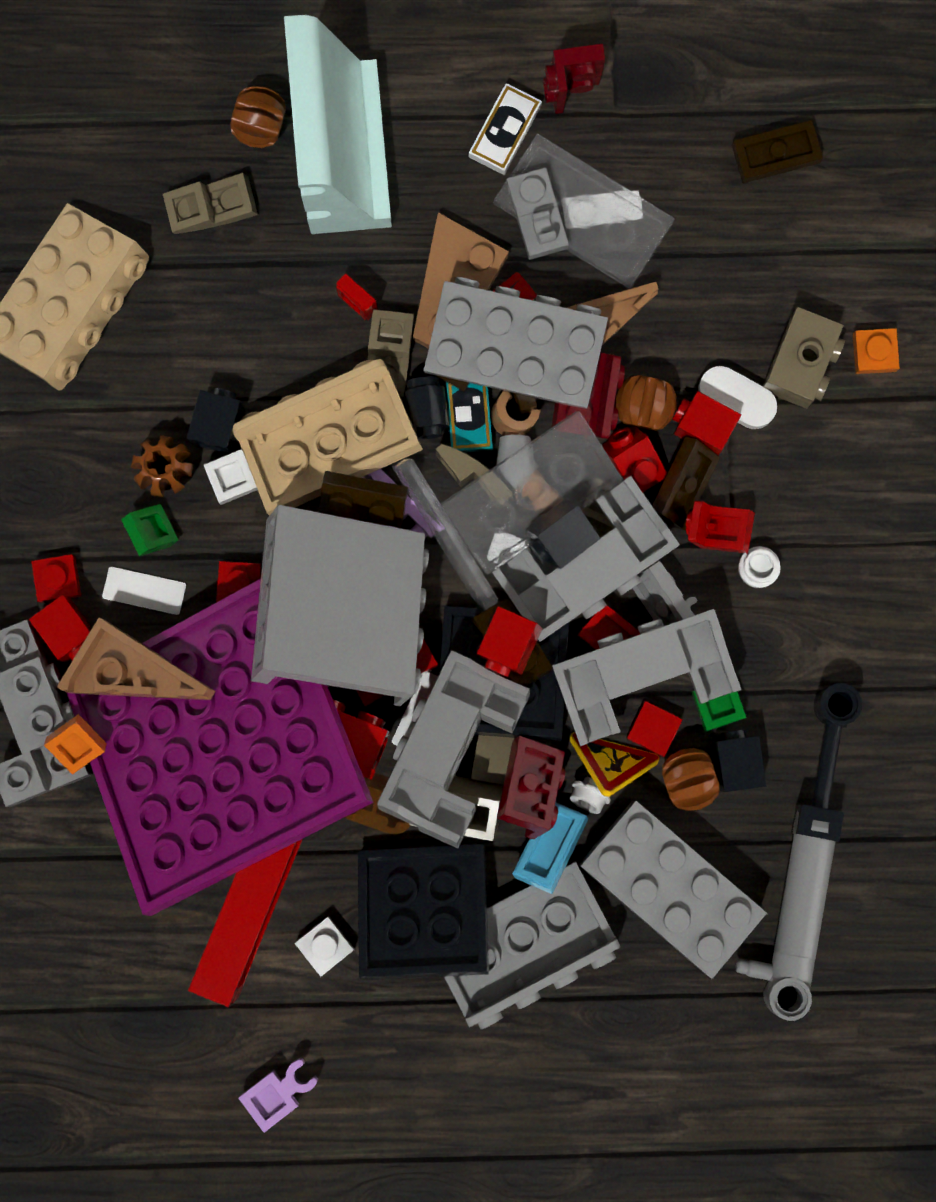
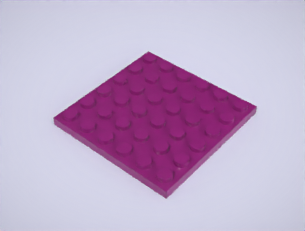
(221, 778)

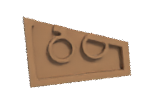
(454, 254)

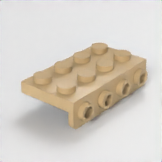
(67, 295)
(337, 427)

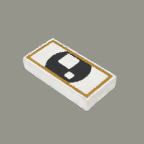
(505, 129)

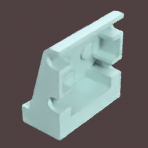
(336, 130)

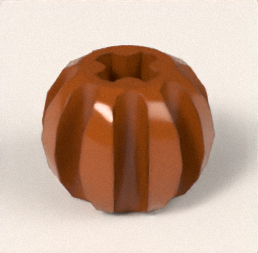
(258, 116)
(646, 402)
(150, 461)
(690, 779)

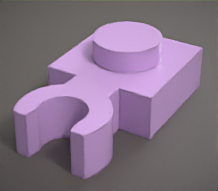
(273, 1098)

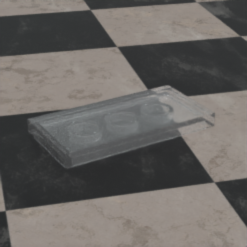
(600, 217)
(525, 486)

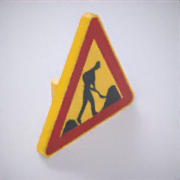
(613, 764)

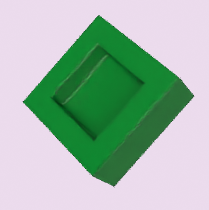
(149, 529)
(720, 710)

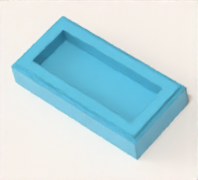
(549, 853)

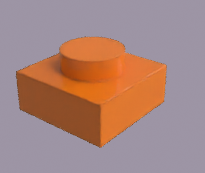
(876, 351)
(75, 744)

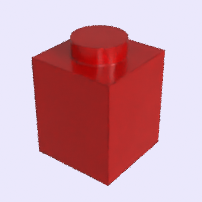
(706, 421)
(62, 627)
(508, 642)

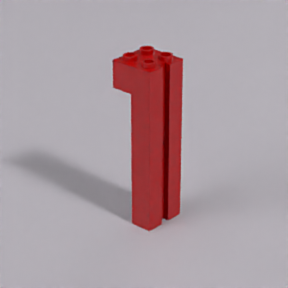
(259, 886)

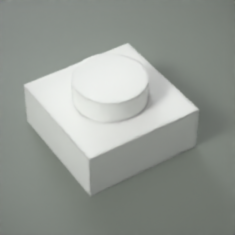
(230, 477)
(324, 946)

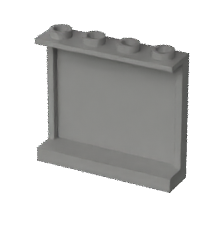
(340, 603)

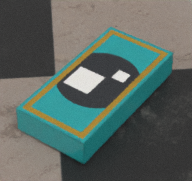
(469, 418)

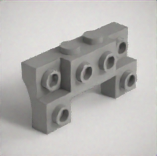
(607, 565)
(641, 661)
(34, 712)
(439, 741)

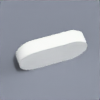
(741, 395)

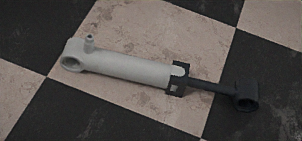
(808, 872)

